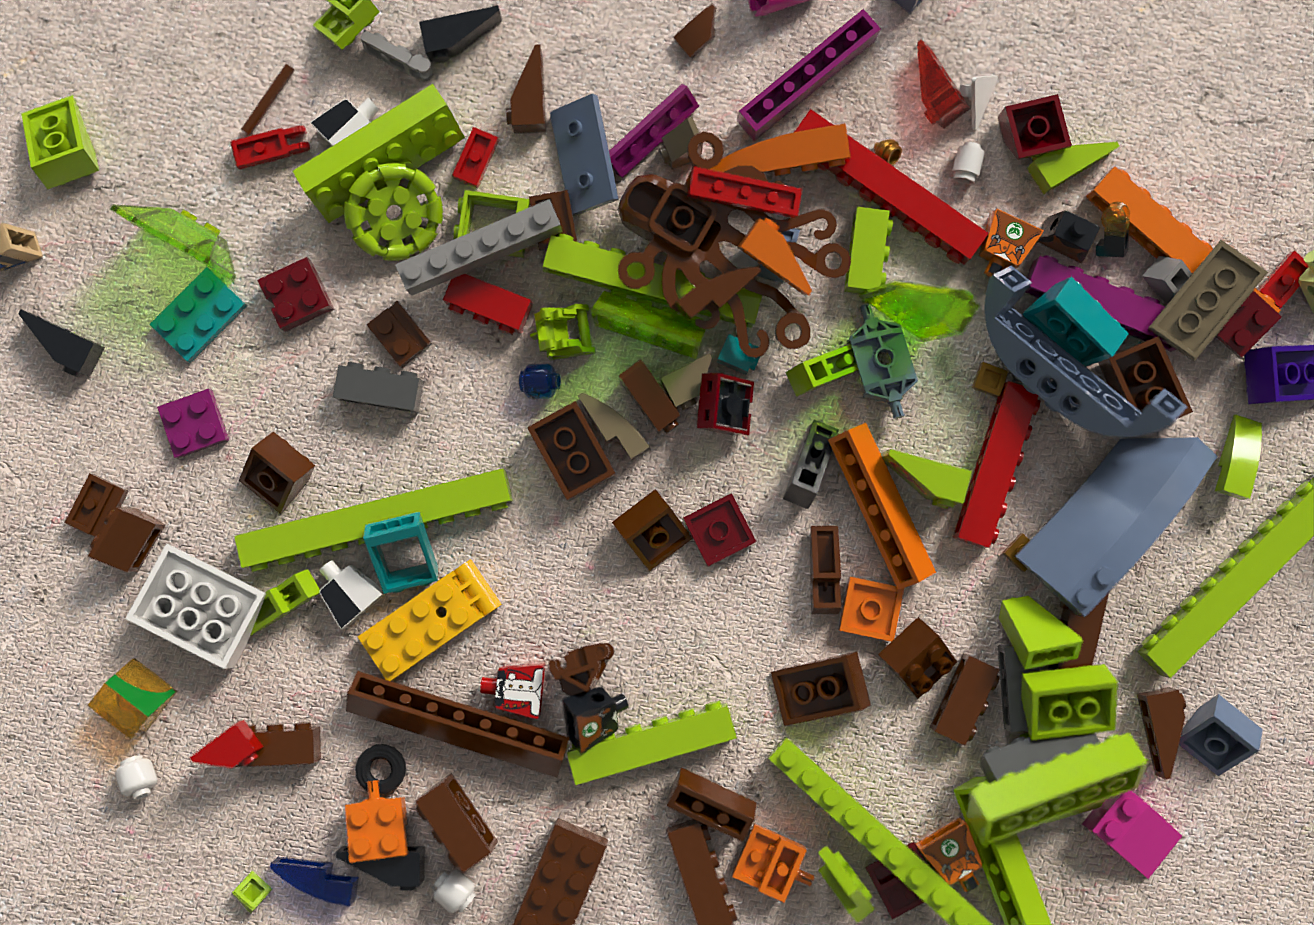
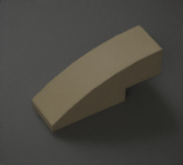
(614, 426)

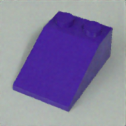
(1279, 374)

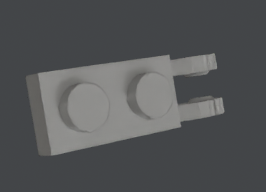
(398, 56)

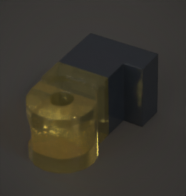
(1116, 233)

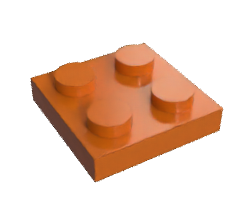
(871, 609)

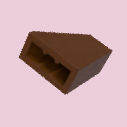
(650, 397)

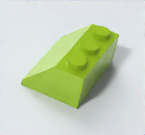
(1069, 701)

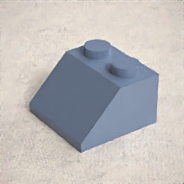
(1220, 735)

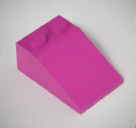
(1133, 831)

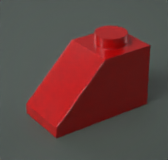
(230, 748)

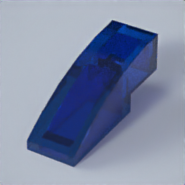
(317, 879)

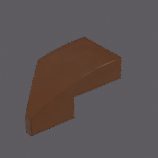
(697, 32)

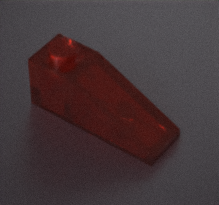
(938, 91)

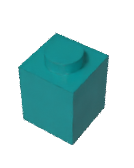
(735, 358)

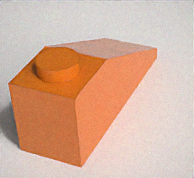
(772, 251)

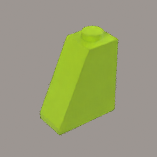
(1037, 634)

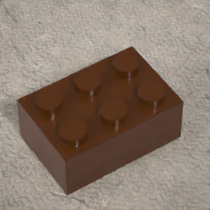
(1143, 374)
(571, 451)
(456, 823)

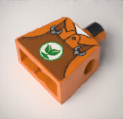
(1007, 241)
(953, 854)

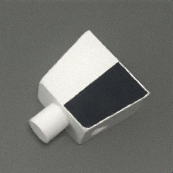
(343, 120)
(348, 593)

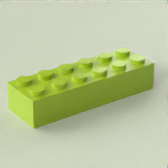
(404, 135)
(1055, 788)

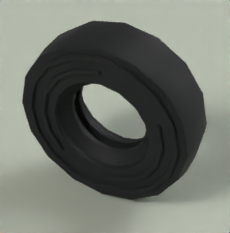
(385, 752)

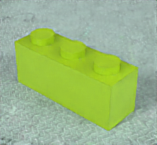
(868, 249)

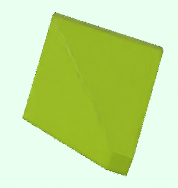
(251, 891)

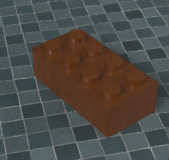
(562, 876)

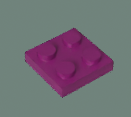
(193, 423)

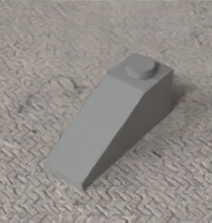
(1167, 277)

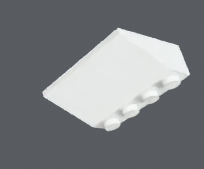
(197, 607)

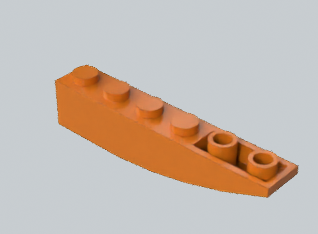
(793, 150)

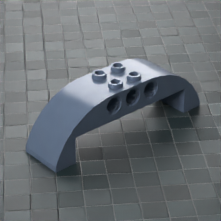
(1058, 376)

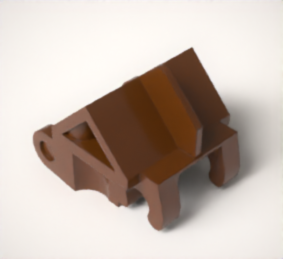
(582, 667)

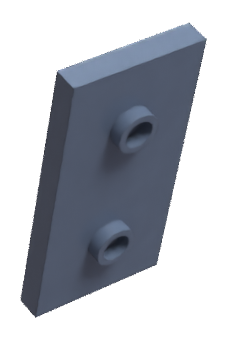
(584, 154)

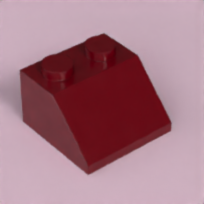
(1034, 127)

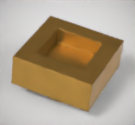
(990, 379)
(1010, 552)

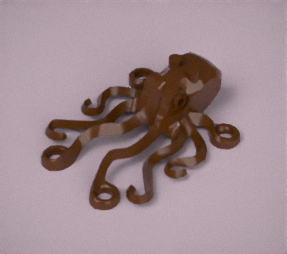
(691, 233)

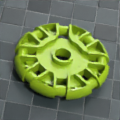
(405, 224)

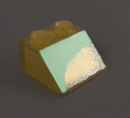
(132, 699)

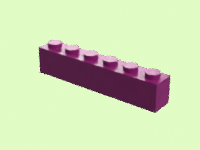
(808, 74)
(1129, 309)

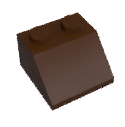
(276, 472)
(652, 530)

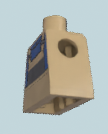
(17, 246)

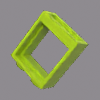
(472, 198)

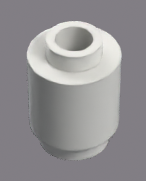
(968, 163)

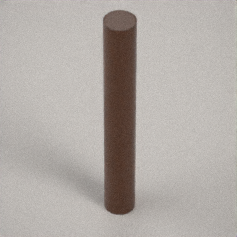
(267, 99)

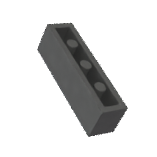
(1025, 752)

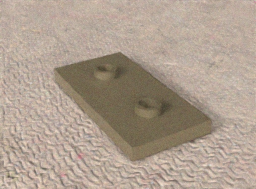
(1207, 300)

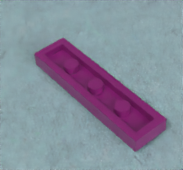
(651, 129)

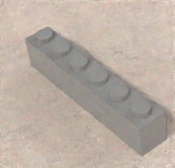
(479, 248)

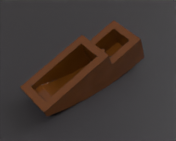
(714, 291)
(825, 570)

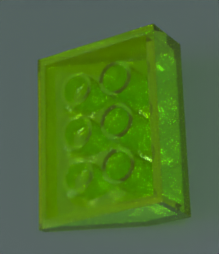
(924, 309)
(647, 323)

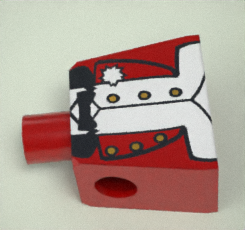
(517, 689)

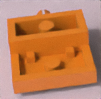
(376, 826)
(771, 863)

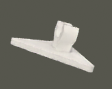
(980, 93)

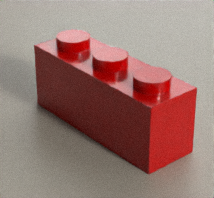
(488, 303)

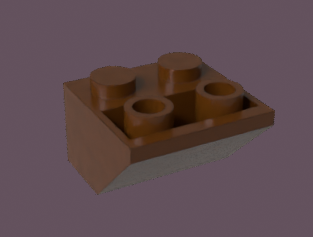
(126, 539)
(918, 657)

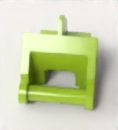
(553, 332)

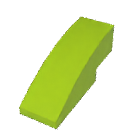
(1240, 458)
(285, 599)

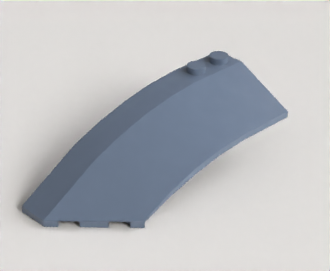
(1115, 517)

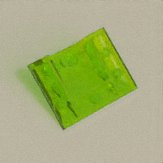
(183, 233)

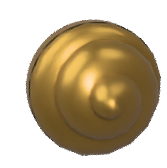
(888, 150)

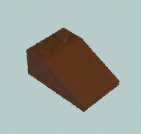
(821, 689)

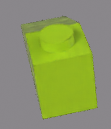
(1057, 167)
(822, 370)

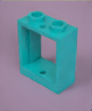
(395, 530)

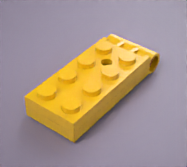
(418, 628)

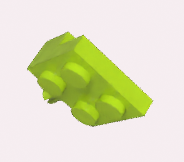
(345, 20)
(846, 884)

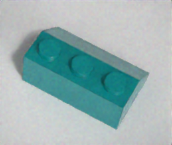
(1077, 322)

